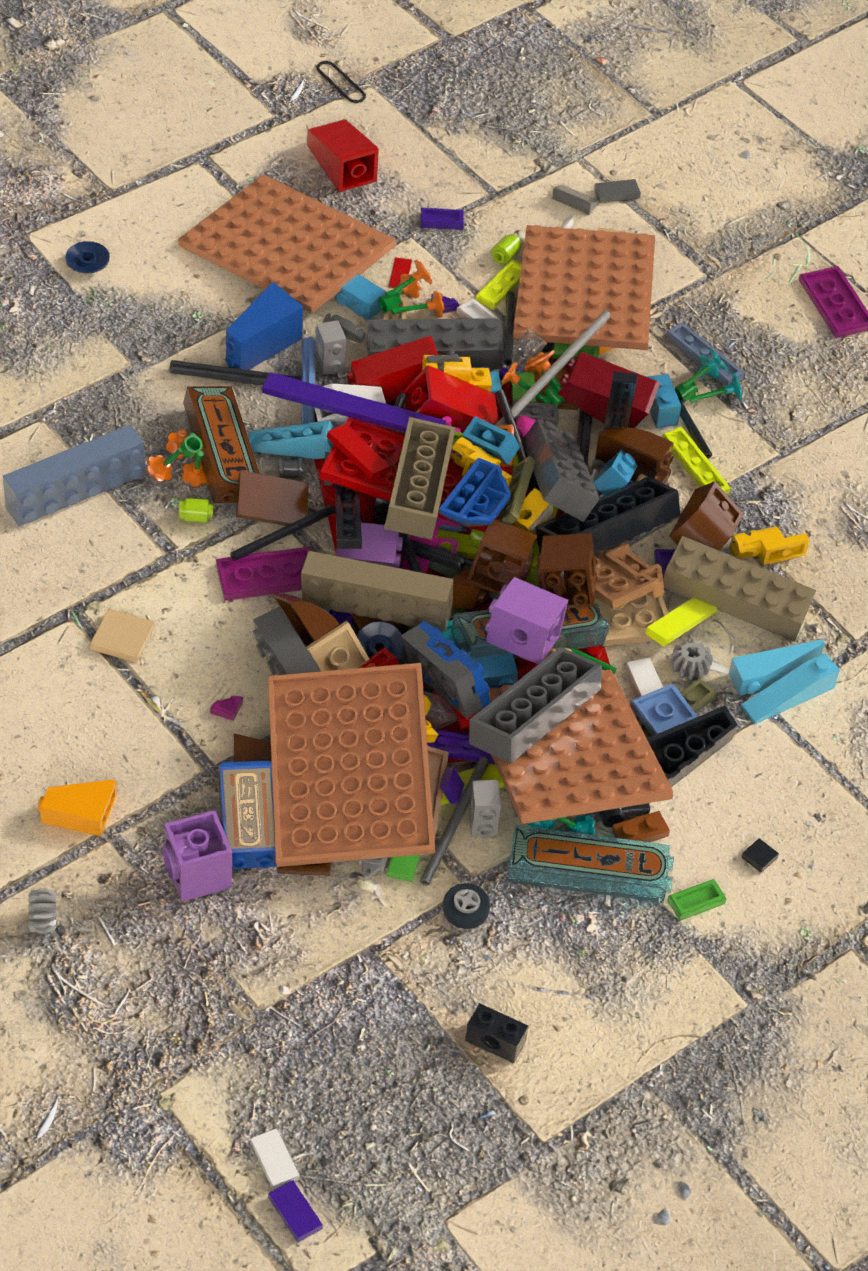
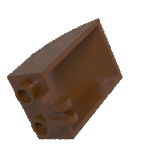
(649, 450)
(708, 517)
(306, 618)

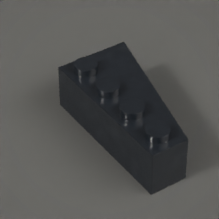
(692, 743)

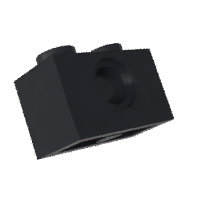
(496, 1033)

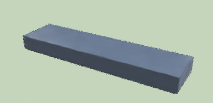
(694, 346)

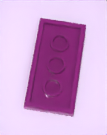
(836, 301)
(261, 573)

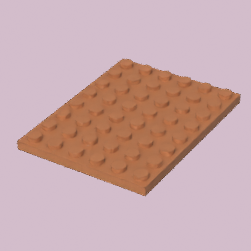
(287, 239)
(578, 275)
(586, 762)
(350, 765)

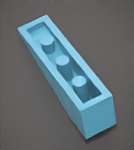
(299, 440)
(759, 670)
(796, 687)

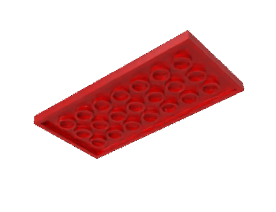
(388, 445)

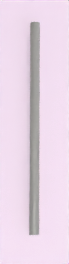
(557, 366)

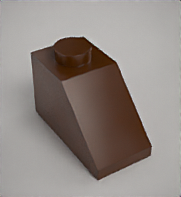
(465, 594)

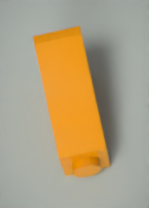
(79, 806)

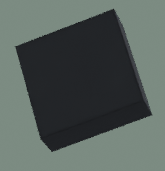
(760, 855)

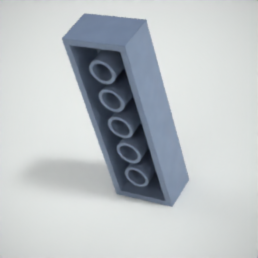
(74, 475)

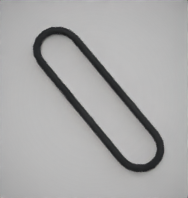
(341, 72)

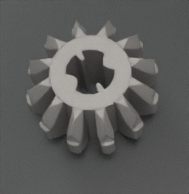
(691, 659)
(42, 911)

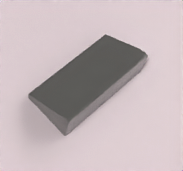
(574, 199)

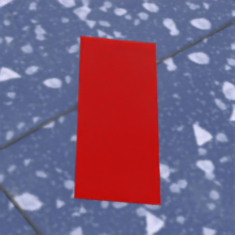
(400, 267)

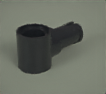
(618, 815)

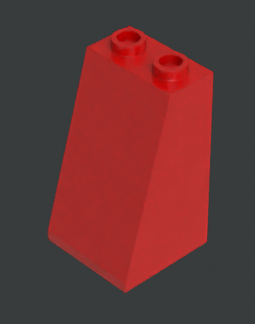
(344, 154)
(392, 368)
(444, 395)

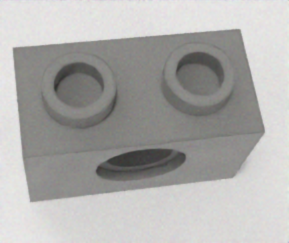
(330, 347)
(484, 808)

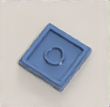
(662, 709)

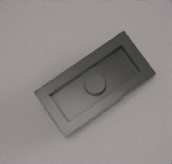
(539, 410)

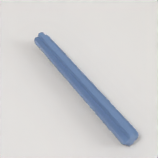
(308, 375)

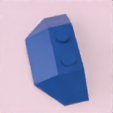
(477, 496)

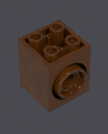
(501, 557)
(569, 568)

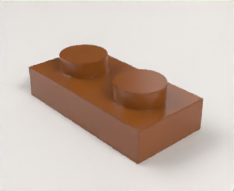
(643, 828)

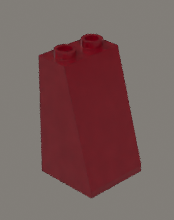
(589, 386)

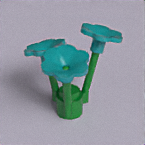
(688, 389)

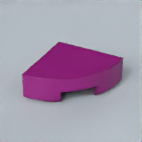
(227, 708)

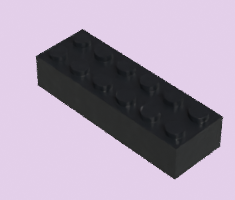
(619, 515)

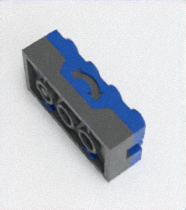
(447, 669)

